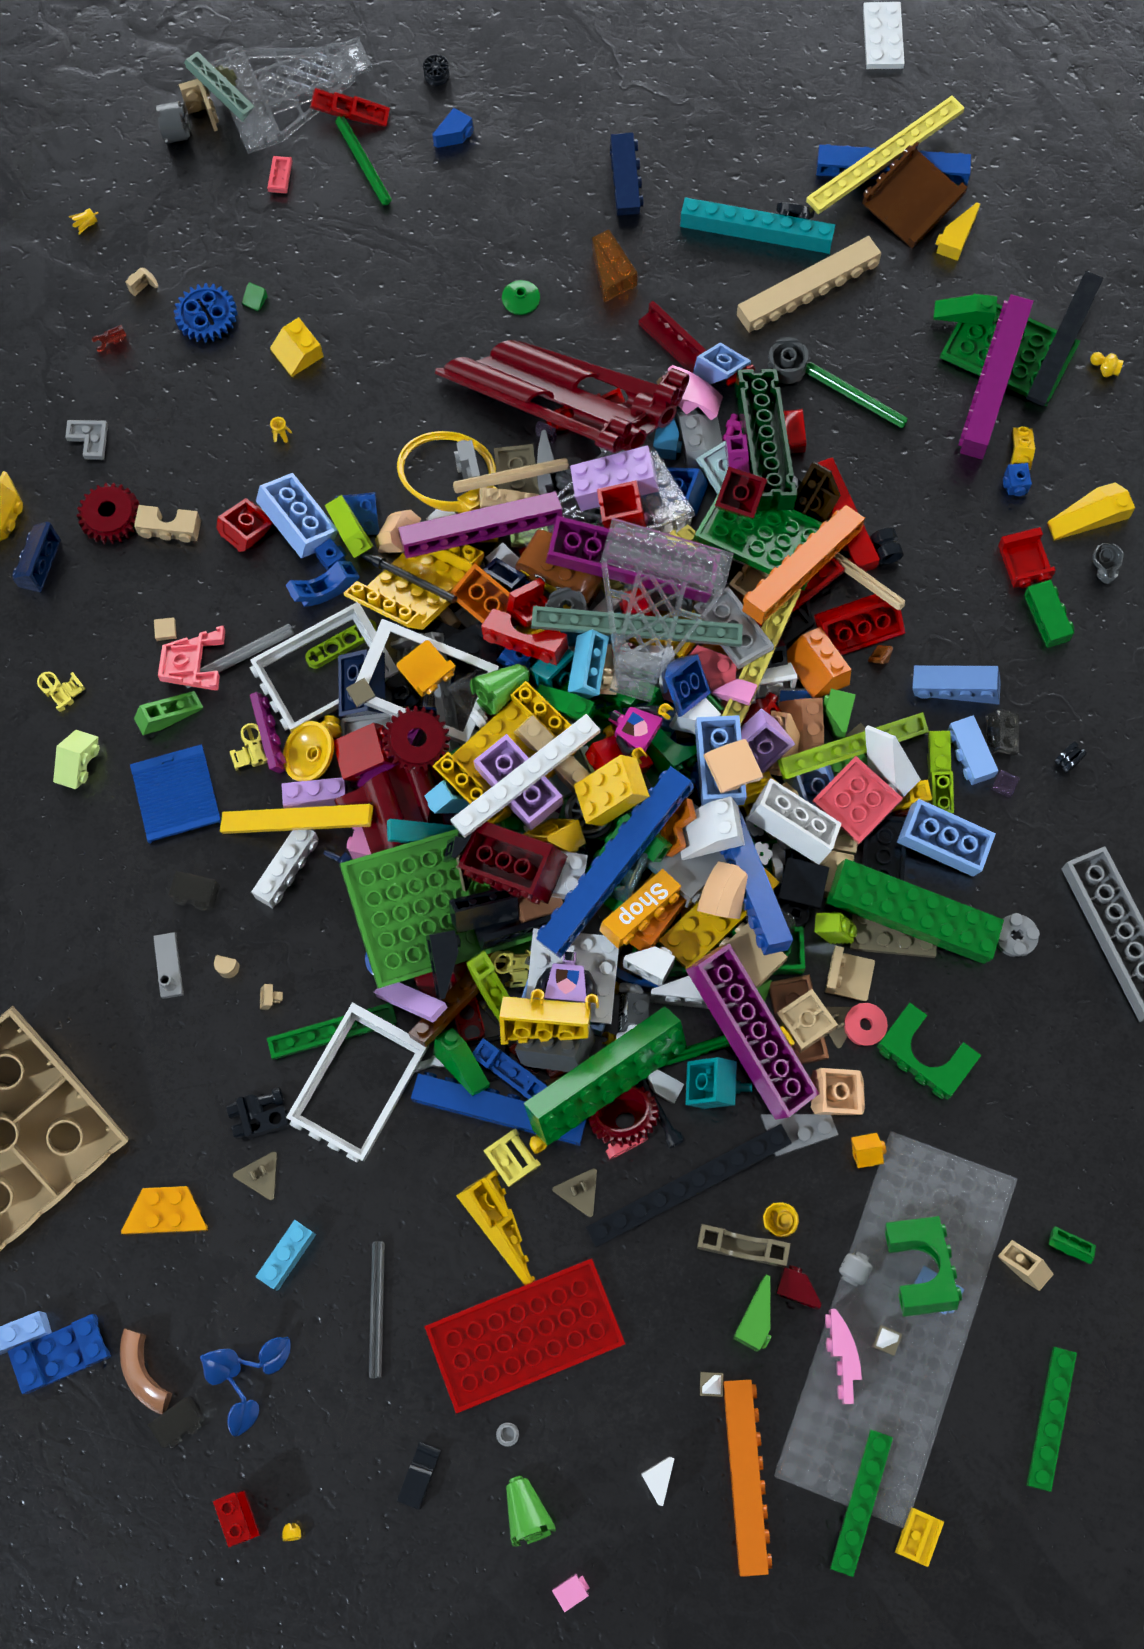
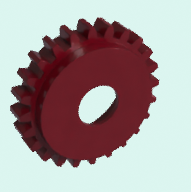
(115, 525)
(409, 755)
(633, 1101)

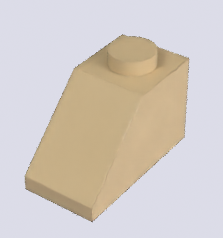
(1026, 1265)

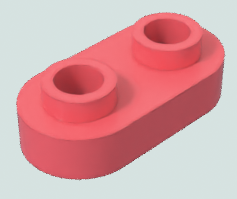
(615, 1151)

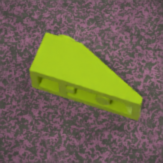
(348, 526)

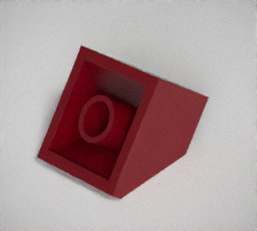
(741, 493)

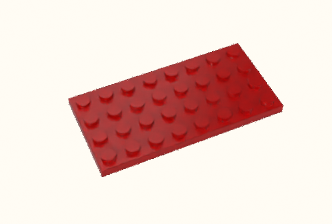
(524, 1335)

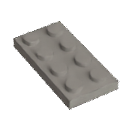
(729, 610)

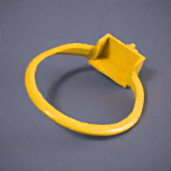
(467, 501)

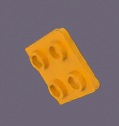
(425, 668)

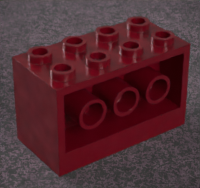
(512, 862)

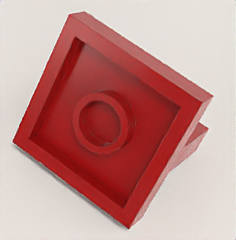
(522, 601)

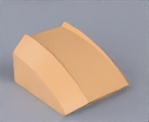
(388, 537)
(724, 891)
(839, 1092)

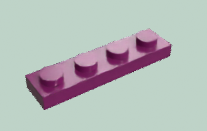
(270, 740)

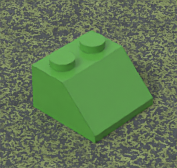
(837, 712)

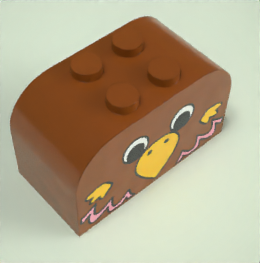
(555, 577)

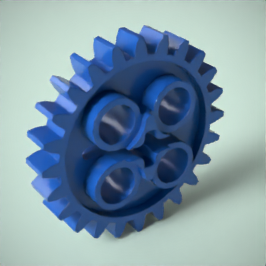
(190, 321)

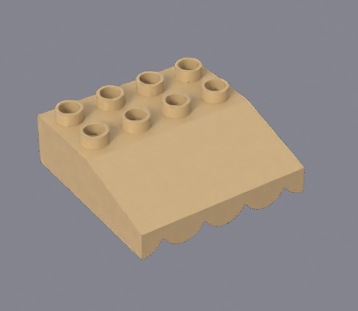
(48, 1128)

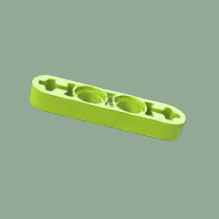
(339, 640)

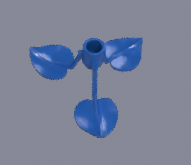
(225, 1364)

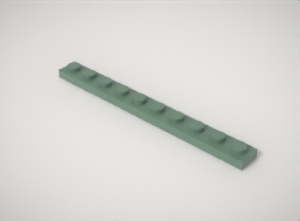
(582, 621)

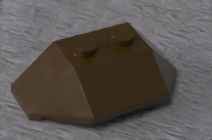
(817, 493)

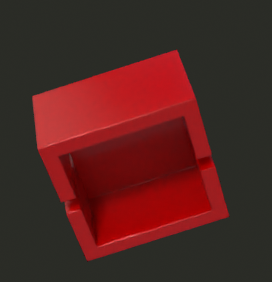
(621, 502)

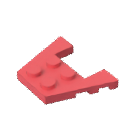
(182, 661)
(716, 667)

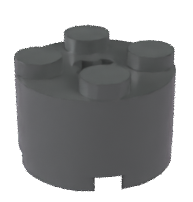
(172, 122)
(789, 359)

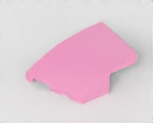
(699, 394)

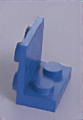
(365, 510)

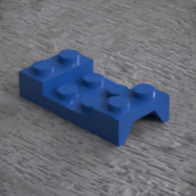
(58, 1354)

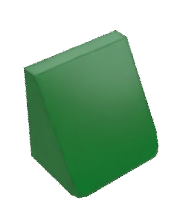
(254, 296)

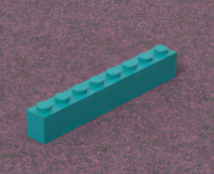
(757, 225)

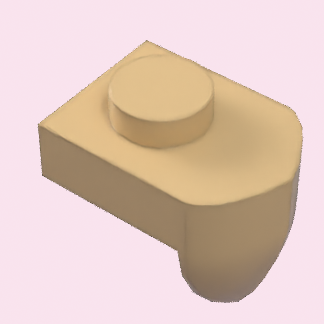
(139, 280)

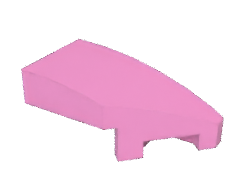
(737, 690)

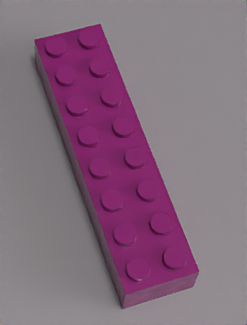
(994, 376)
(580, 548)
(752, 1032)

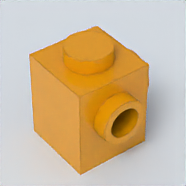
(868, 1150)

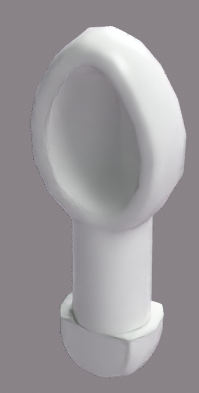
(433, 1062)

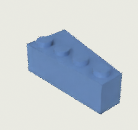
(958, 683)

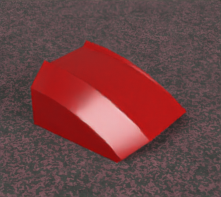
(243, 524)

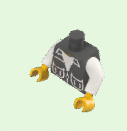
(632, 1009)

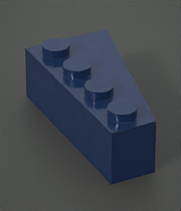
(625, 173)

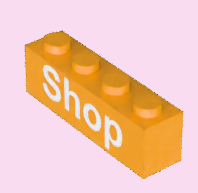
(640, 909)

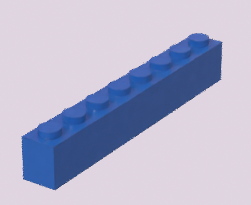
(836, 159)
(485, 1106)

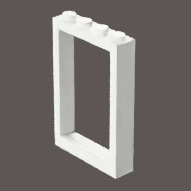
(353, 612)
(374, 654)
(384, 1028)

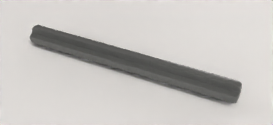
(376, 1310)

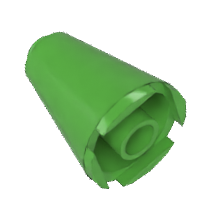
(496, 687)
(526, 1513)

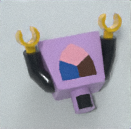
(566, 983)

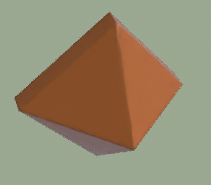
(881, 654)

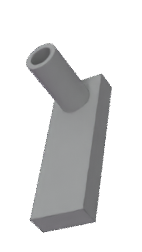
(168, 965)

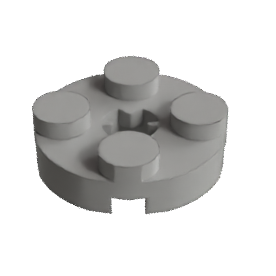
(1028, 931)

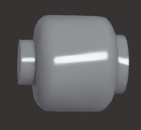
(855, 1269)

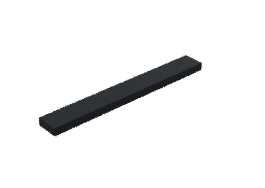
(1064, 338)

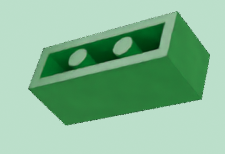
(1049, 613)

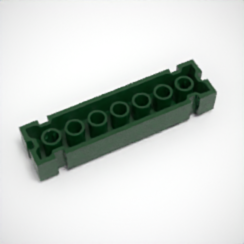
(766, 436)

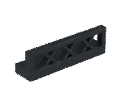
(507, 931)

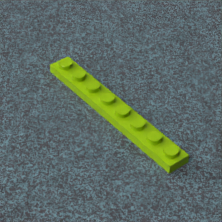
(848, 747)

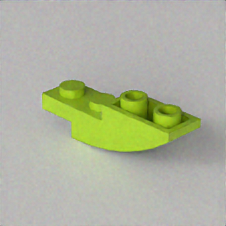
(940, 771)

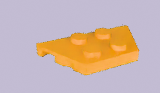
(164, 1212)

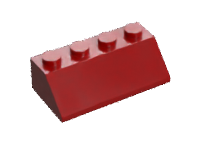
(860, 623)

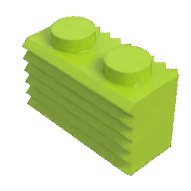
(835, 928)

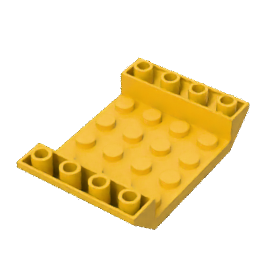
(408, 602)
(460, 767)

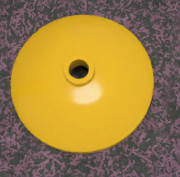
(304, 756)

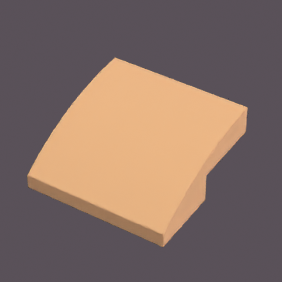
(733, 766)

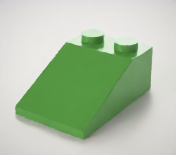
(756, 1322)

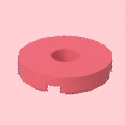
(874, 1015)

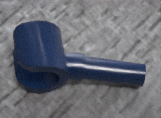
(345, 857)

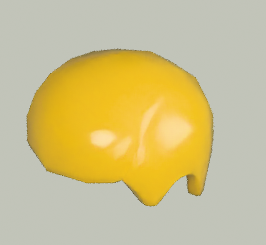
(781, 1219)

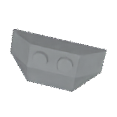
(697, 435)

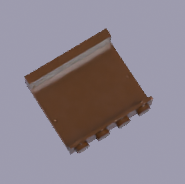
(912, 196)

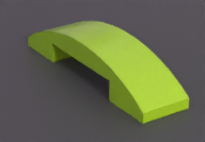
(487, 981)

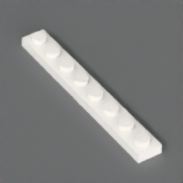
(525, 776)

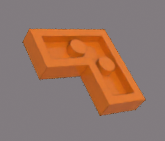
(673, 830)

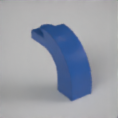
(325, 587)

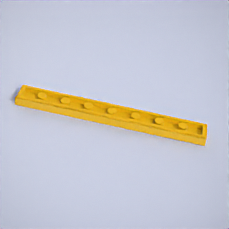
(296, 819)

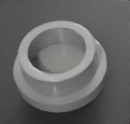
(507, 1434)

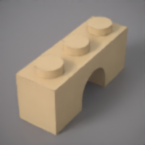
(184, 526)

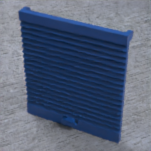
(176, 793)

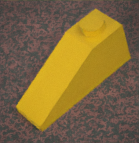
(956, 233)

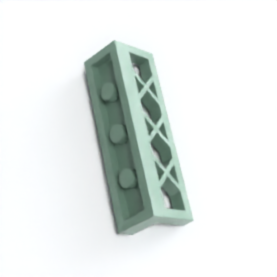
(219, 85)

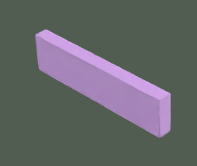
(412, 1001)

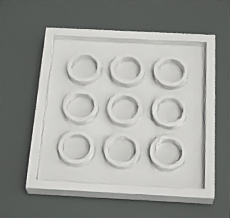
(597, 957)

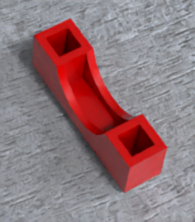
(546, 646)

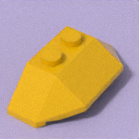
(10, 505)

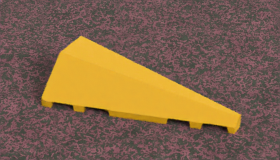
(489, 1209)

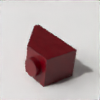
(797, 1288)

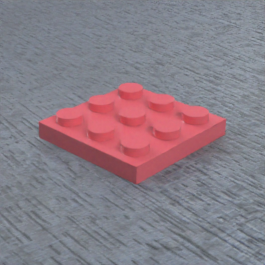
(857, 799)

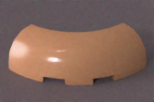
(136, 1375)

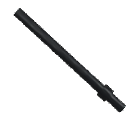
(381, 563)

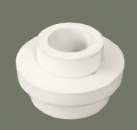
(479, 718)

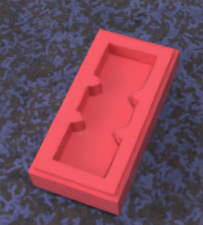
(279, 174)

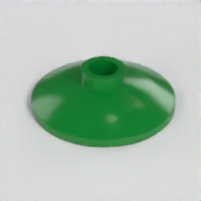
(523, 303)

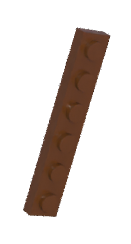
(456, 999)

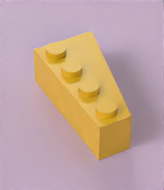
(529, 1020)

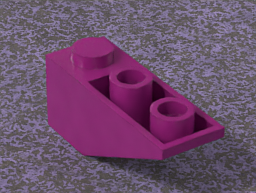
(737, 452)

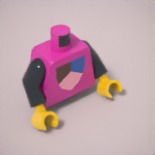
(638, 728)

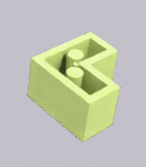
(72, 758)

